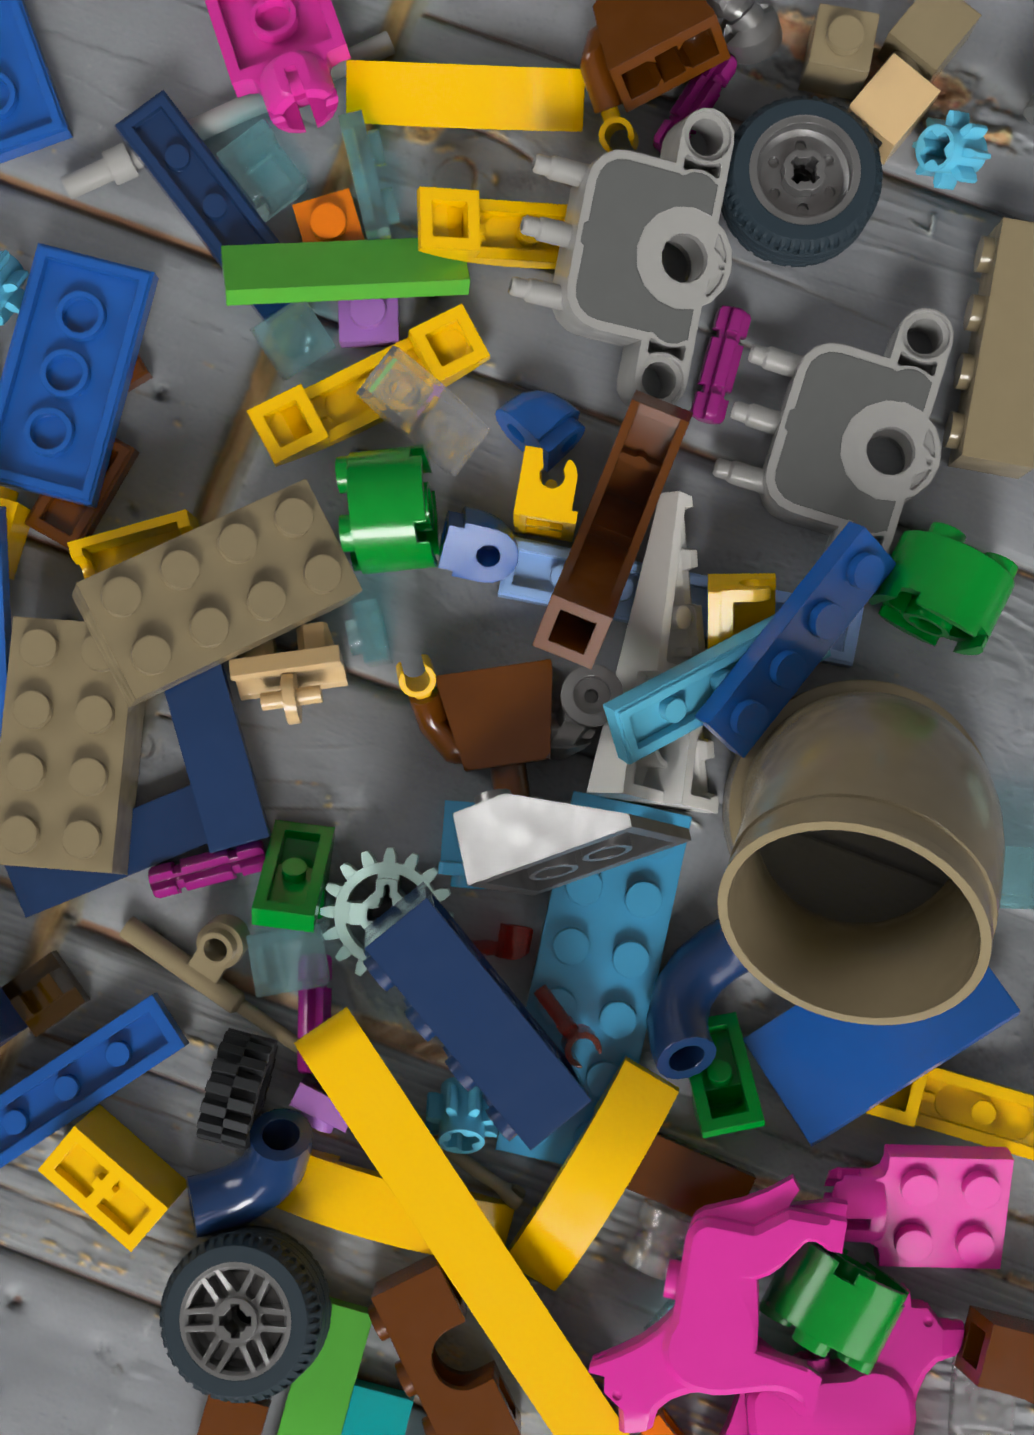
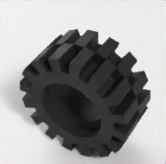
(236, 1088)

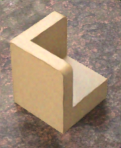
(894, 104)

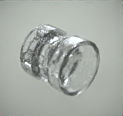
(658, 1240)

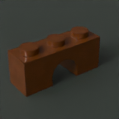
(414, 1311)

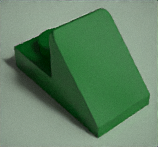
(294, 876)
(725, 1091)

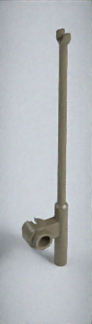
(221, 946)

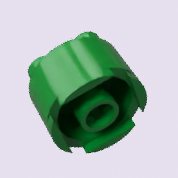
(390, 510)
(945, 588)
(835, 1304)

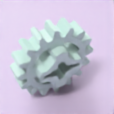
(360, 911)

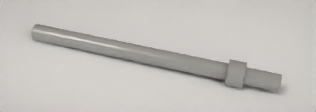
(122, 164)

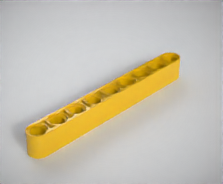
(455, 1228)

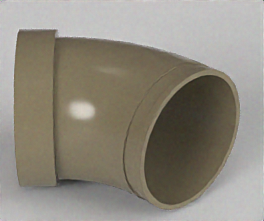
(882, 767)

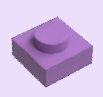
(369, 322)
(317, 1106)

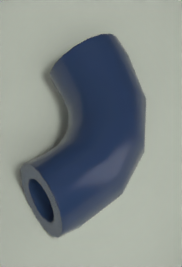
(683, 1002)
(257, 1179)

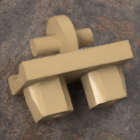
(292, 676)

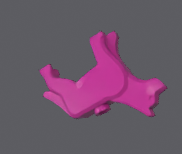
(712, 1330)
(857, 1401)

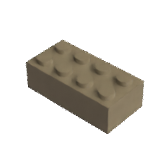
(215, 592)
(66, 753)

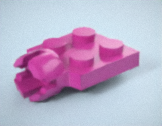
(282, 54)
(929, 1205)

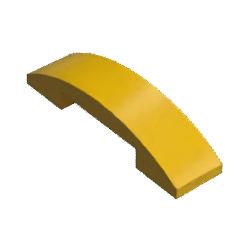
(466, 95)
(482, 230)
(331, 411)
(966, 1110)
(593, 1174)
(364, 1206)

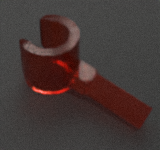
(512, 942)
(566, 1025)

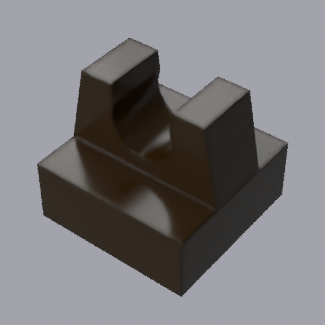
(45, 993)

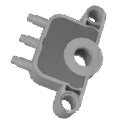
(612, 243)
(831, 410)

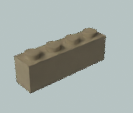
(996, 376)

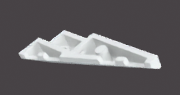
(660, 635)

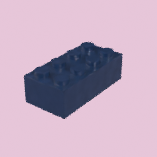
(475, 1015)

